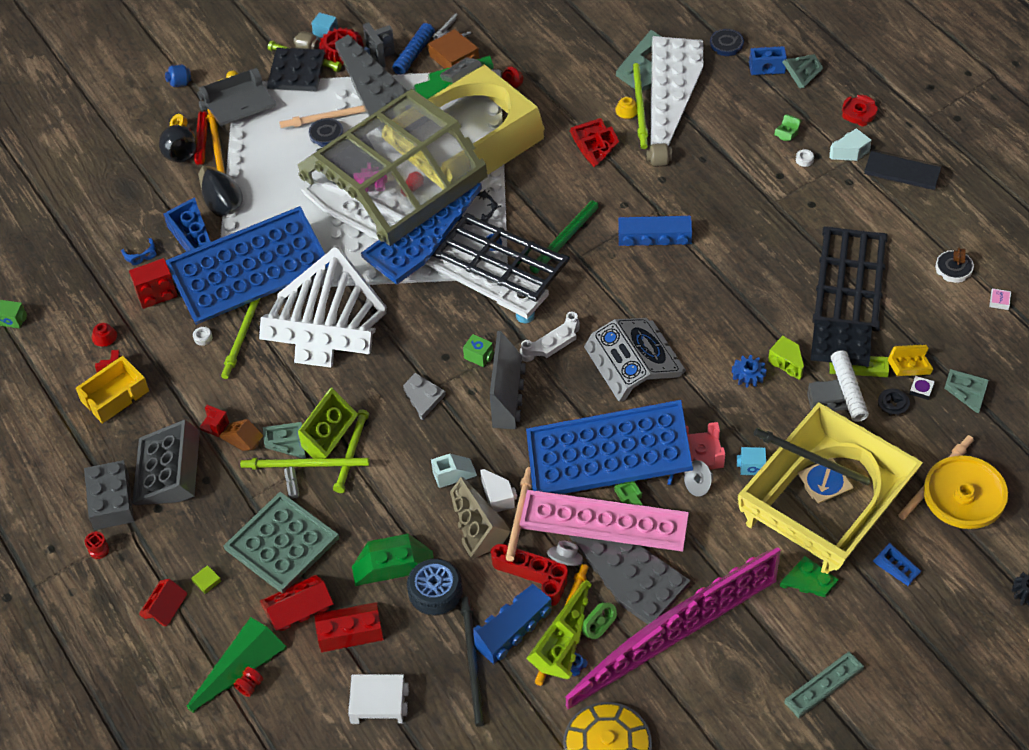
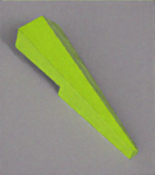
(557, 646)

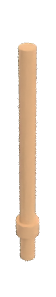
(297, 121)
(958, 450)
(526, 484)

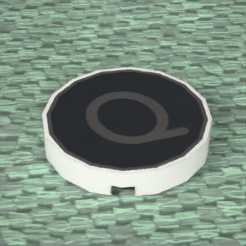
(950, 270)

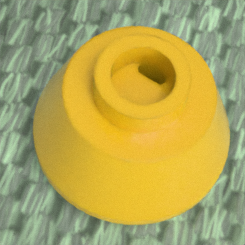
(626, 108)

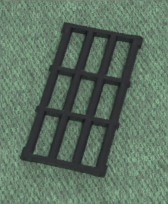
(861, 265)
(510, 269)

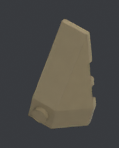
(478, 520)

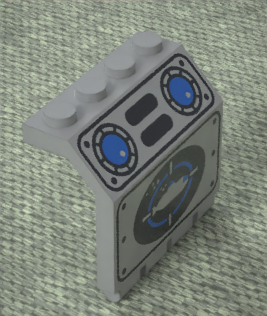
(631, 353)

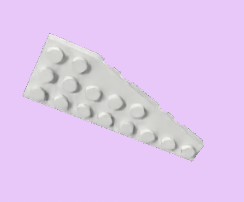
(674, 75)

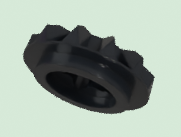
(898, 397)

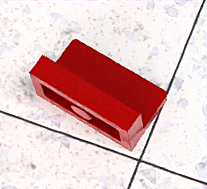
(163, 602)

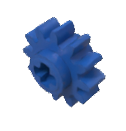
(748, 371)

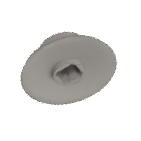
(699, 479)
(565, 553)

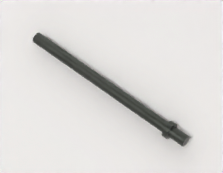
(768, 436)
(467, 612)

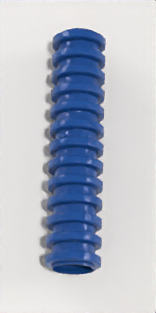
(413, 49)

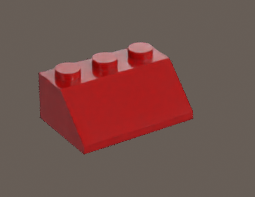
(297, 603)
(348, 627)

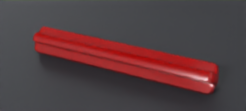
(201, 138)

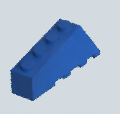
(511, 623)

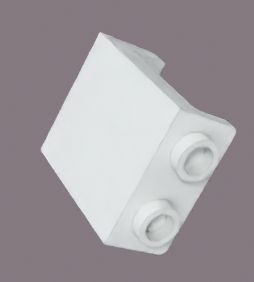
(377, 697)

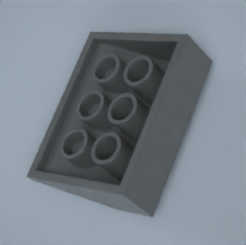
(506, 384)
(167, 465)

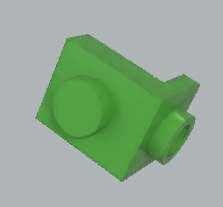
(788, 128)

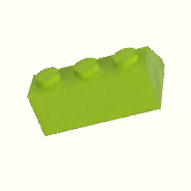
(326, 425)

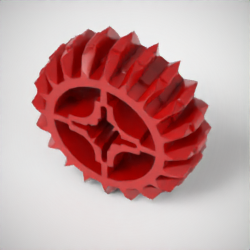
(329, 39)

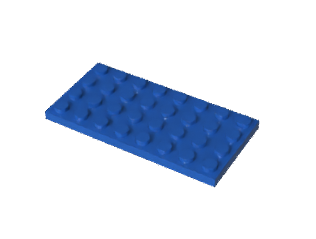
(245, 264)
(609, 449)

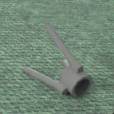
(443, 30)

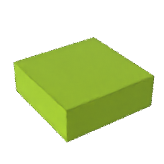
(206, 579)

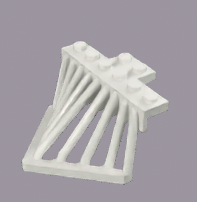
(315, 338)

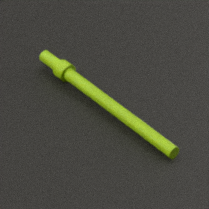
(642, 131)
(231, 360)

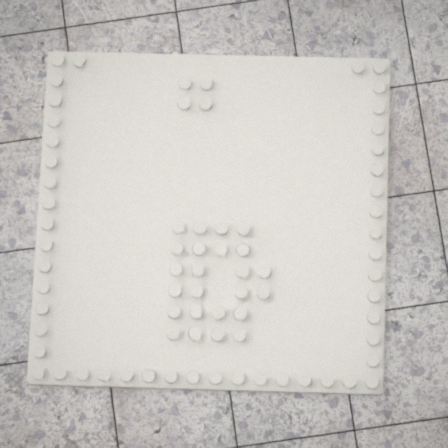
(266, 170)

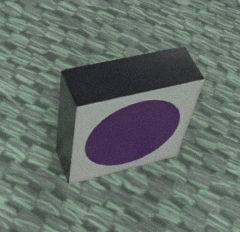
(921, 387)

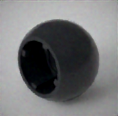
(177, 143)

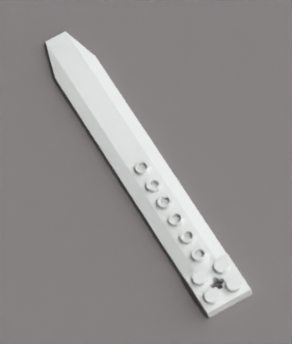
(351, 211)

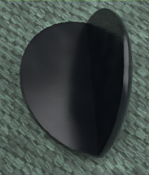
(220, 192)

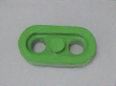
(599, 622)

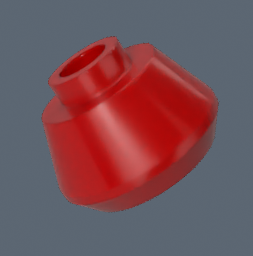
(513, 77)
(103, 335)

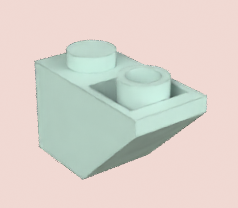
(851, 146)
(450, 468)

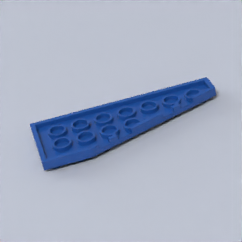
(417, 246)

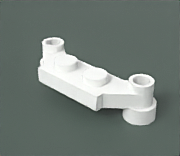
(552, 341)

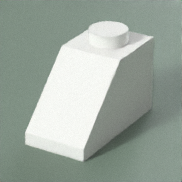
(498, 491)

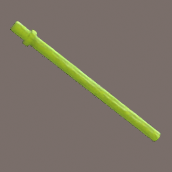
(255, 463)

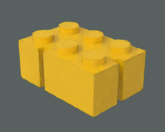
(112, 389)

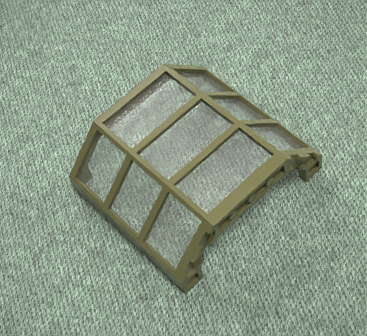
(400, 164)

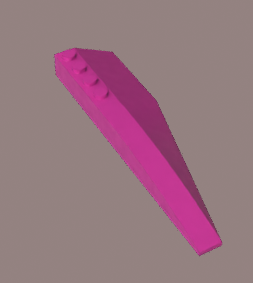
(681, 622)

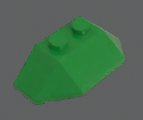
(389, 559)

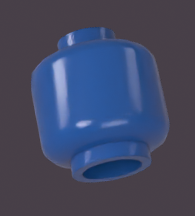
(178, 75)

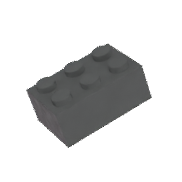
(108, 495)

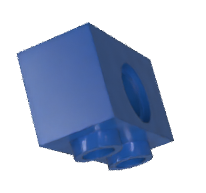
(767, 60)

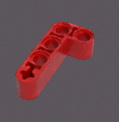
(527, 570)

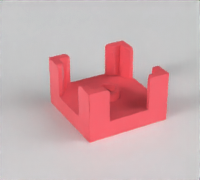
(707, 447)

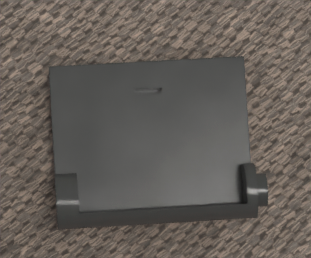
(236, 96)

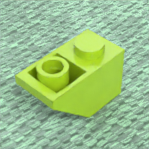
(787, 356)

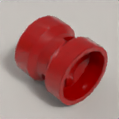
(96, 545)
(248, 681)

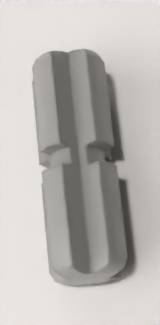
(291, 482)

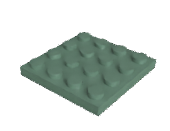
(281, 542)

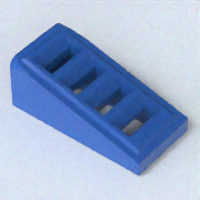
(887, 565)

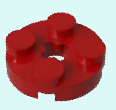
(851, 110)

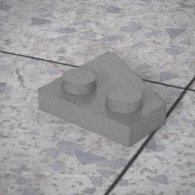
(423, 394)

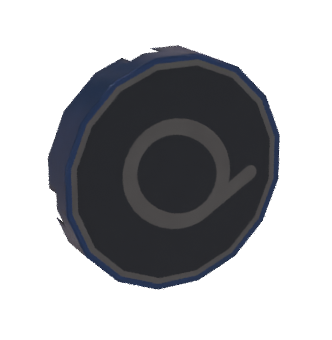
(726, 42)
(325, 131)

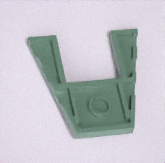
(625, 71)

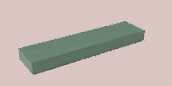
(823, 684)

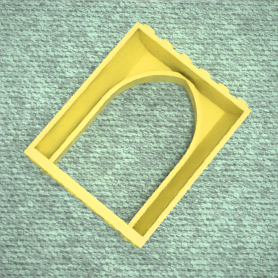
(518, 131)
(829, 437)

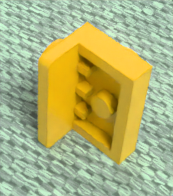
(910, 360)

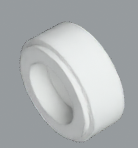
(804, 158)
(202, 336)

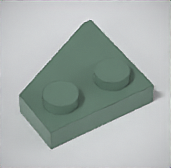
(803, 69)
(967, 388)
(284, 439)

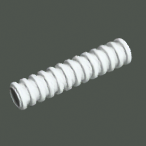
(849, 386)

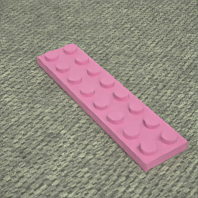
(604, 520)

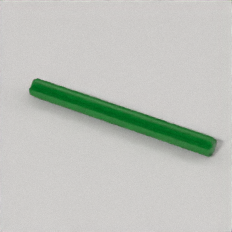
(568, 232)

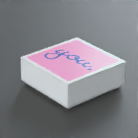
(1000, 299)

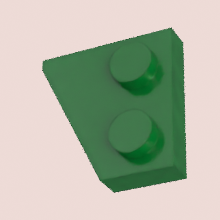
(809, 578)

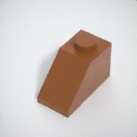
(242, 435)

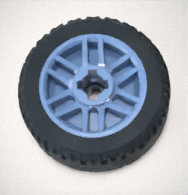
(434, 586)

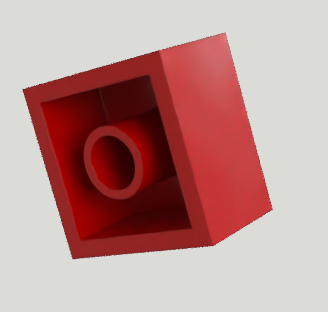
(153, 283)

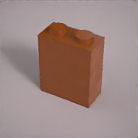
(452, 49)

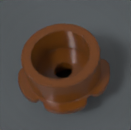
(959, 255)

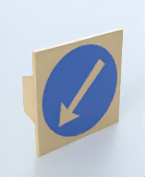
(823, 482)

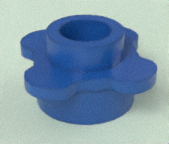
(581, 663)

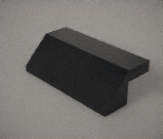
(903, 169)

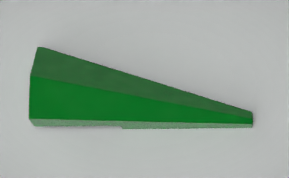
(249, 649)

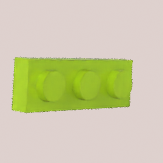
(877, 367)

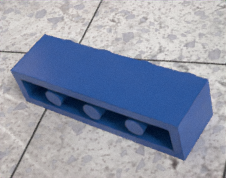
(654, 230)

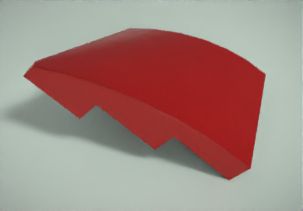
(594, 140)

